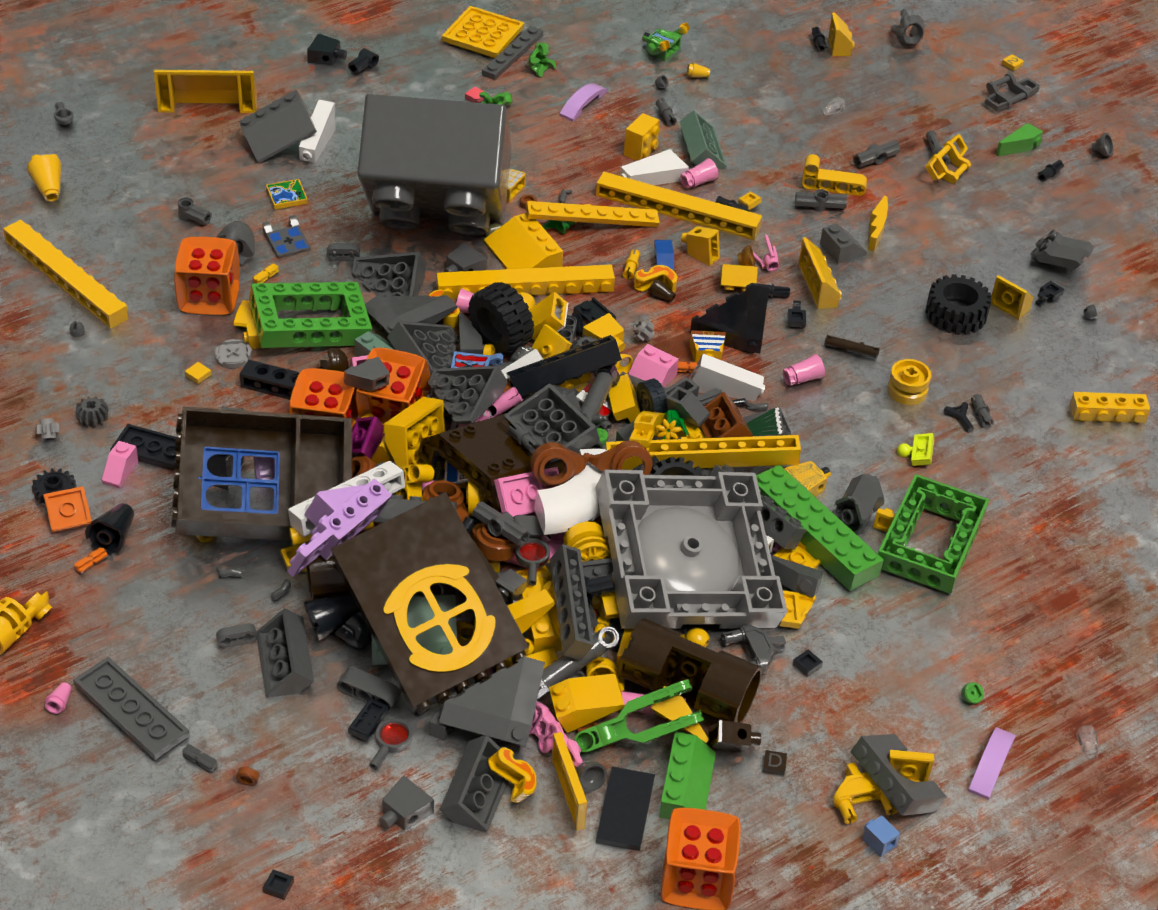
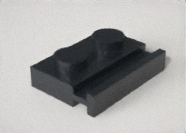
(592, 310)

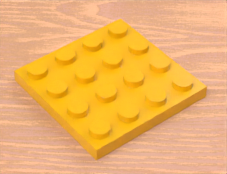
(482, 31)

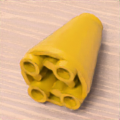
(46, 174)

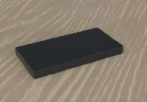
(151, 446)
(625, 808)

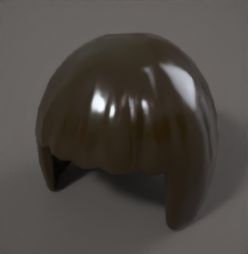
(337, 361)

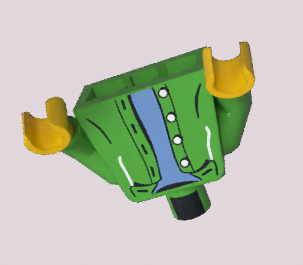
(665, 43)

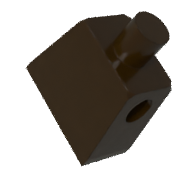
(732, 736)

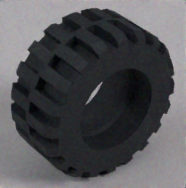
(501, 317)

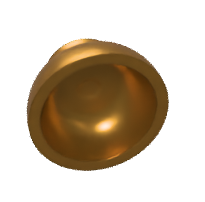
(746, 258)

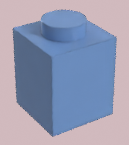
(881, 835)

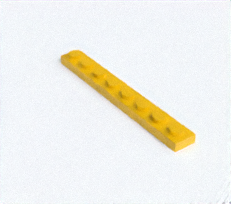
(592, 214)

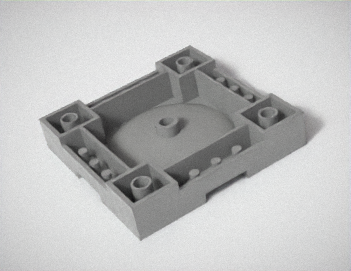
(689, 550)

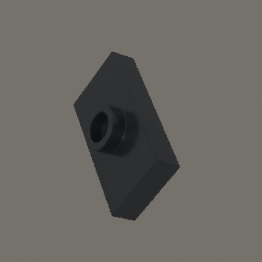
(368, 719)

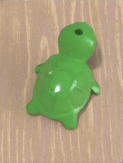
(538, 61)
(501, 98)

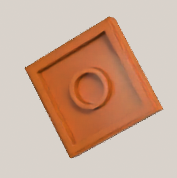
(67, 509)

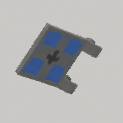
(287, 240)

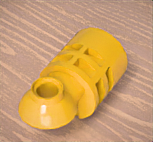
(17, 620)

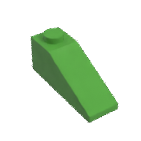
(1020, 141)

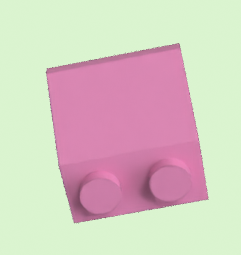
(654, 364)

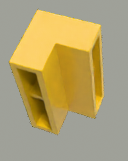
(624, 399)

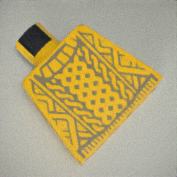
(810, 476)

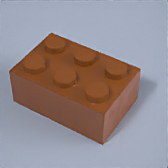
(724, 419)

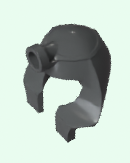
(242, 234)

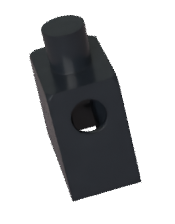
(325, 50)

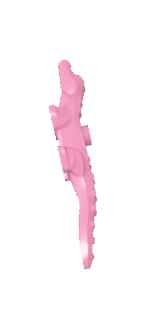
(544, 726)

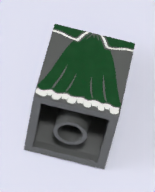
(768, 423)

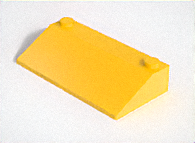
(205, 87)

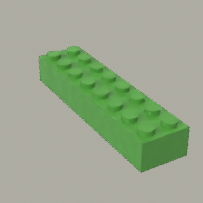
(826, 535)

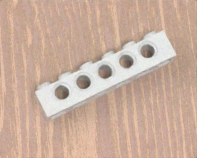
(387, 474)

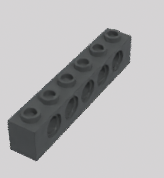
(792, 530)
(571, 602)

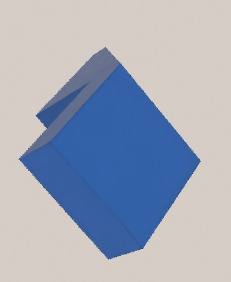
(664, 253)

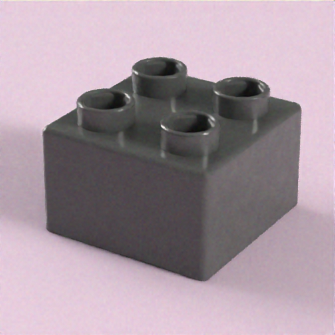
(435, 162)

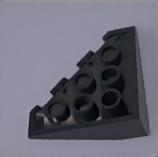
(739, 317)

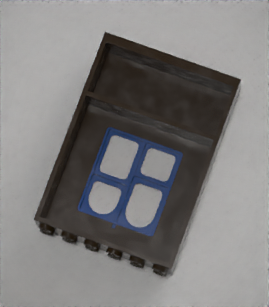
(308, 457)

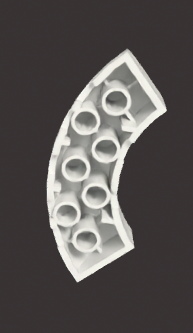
(570, 502)

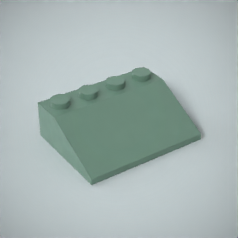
(419, 613)

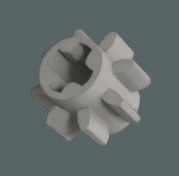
(643, 330)
(47, 428)

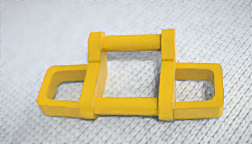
(955, 157)

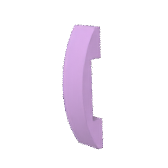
(580, 99)
(991, 763)

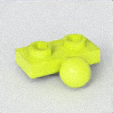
(921, 450)

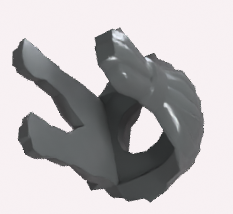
(917, 29)

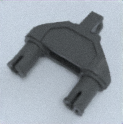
(757, 643)

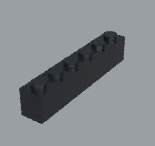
(565, 366)

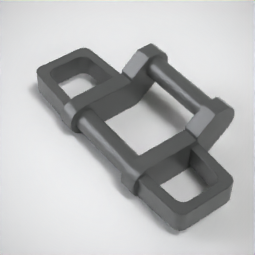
(1014, 86)

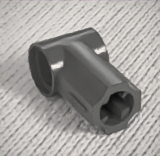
(189, 211)

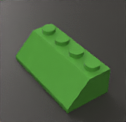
(687, 774)

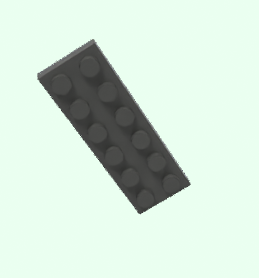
(131, 708)

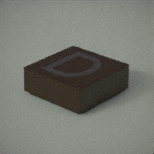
(775, 762)

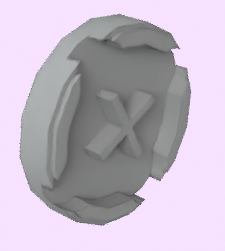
(233, 353)

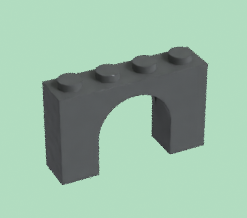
(905, 795)

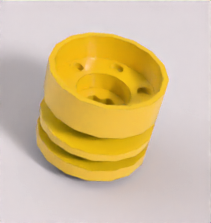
(589, 539)

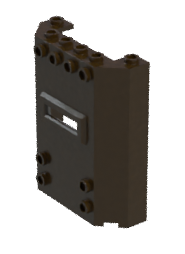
(482, 454)

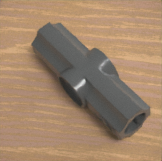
(876, 154)
(820, 200)
(501, 524)

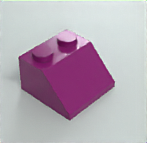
(366, 436)

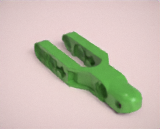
(617, 729)

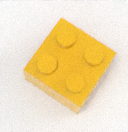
(641, 137)

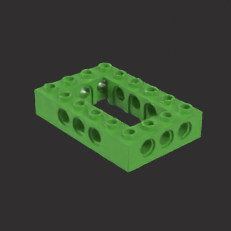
(270, 298)
(943, 500)

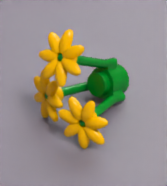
(671, 423)

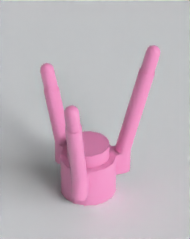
(771, 259)

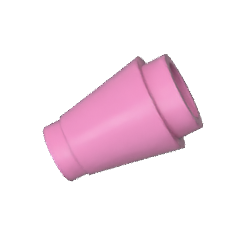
(58, 699)

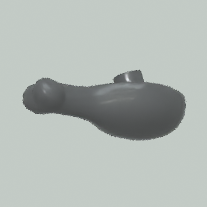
(63, 115)

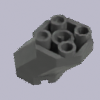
(1061, 251)
(859, 502)

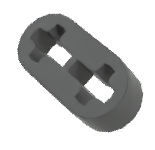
(342, 252)
(236, 635)

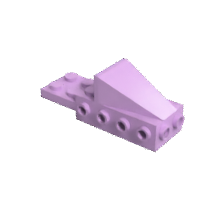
(339, 517)

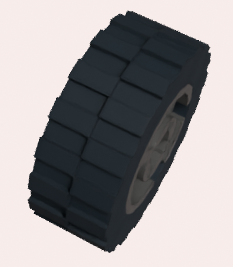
(651, 396)

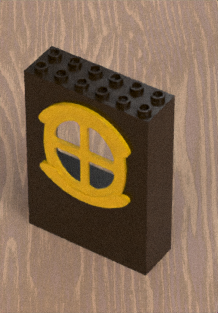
(407, 557)

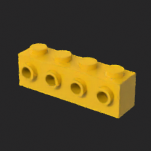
(1109, 407)

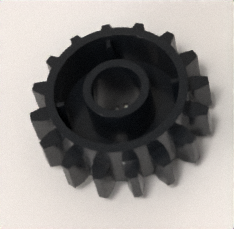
(52, 482)

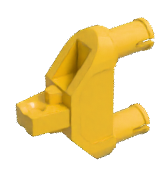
(857, 789)

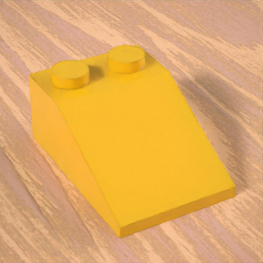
(586, 699)

